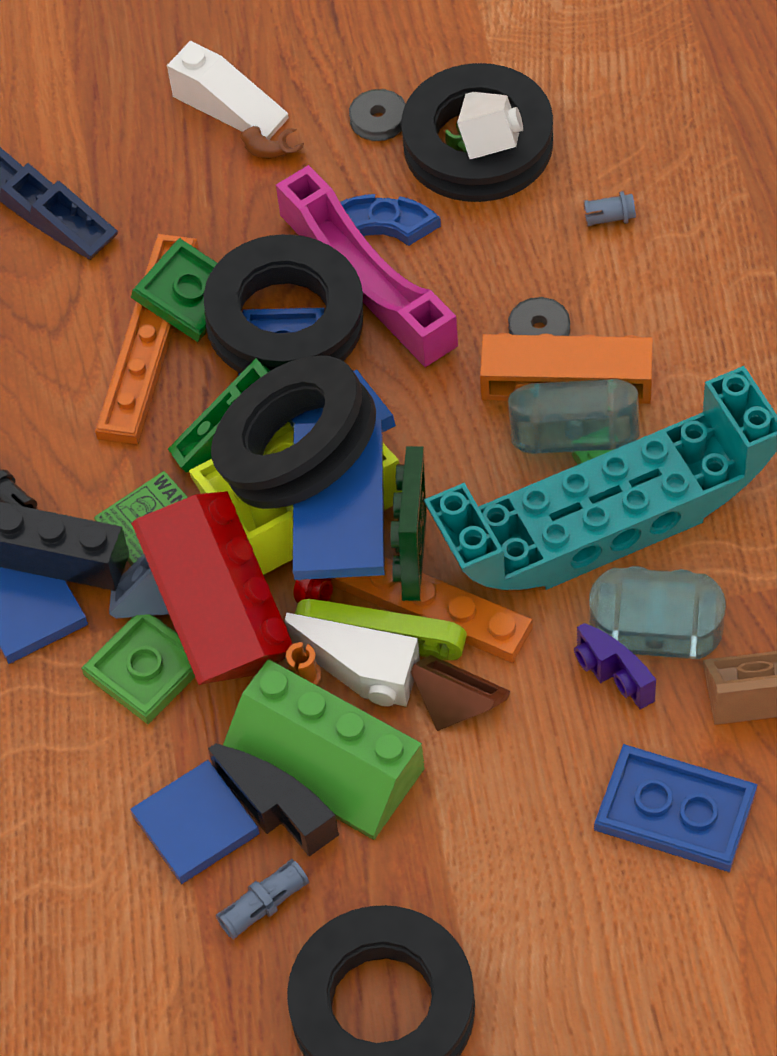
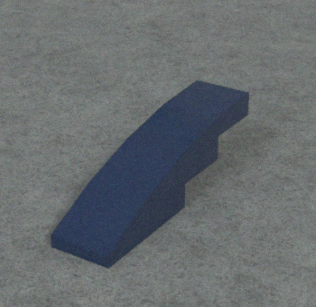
(52, 208)

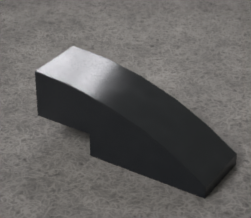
(275, 798)

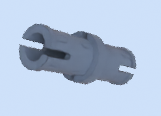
(262, 898)

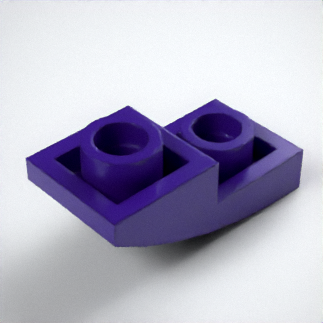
(610, 659)

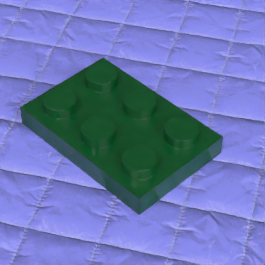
(410, 529)

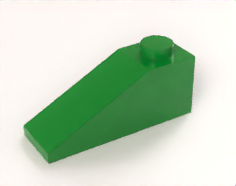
(195, 442)

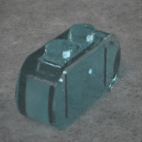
(574, 416)
(659, 611)

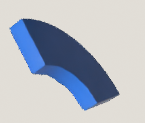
(391, 217)

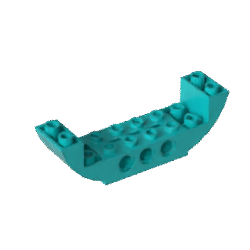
(615, 499)

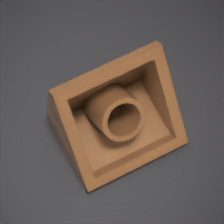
(742, 687)

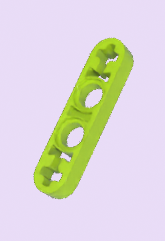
(435, 636)

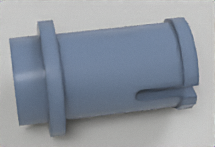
(613, 209)

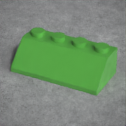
(328, 746)

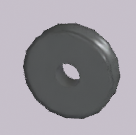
(373, 102)
(539, 311)

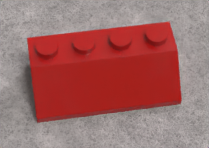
(213, 587)

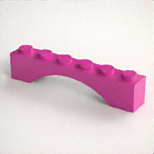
(404, 308)

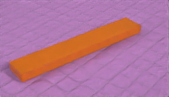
(137, 365)

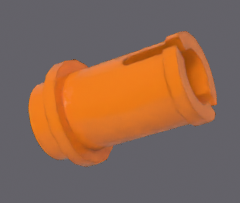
(303, 662)

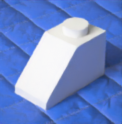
(488, 124)

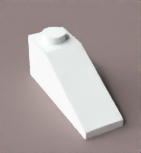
(222, 91)
(364, 659)

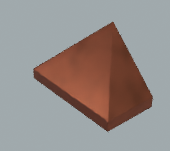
(453, 692)

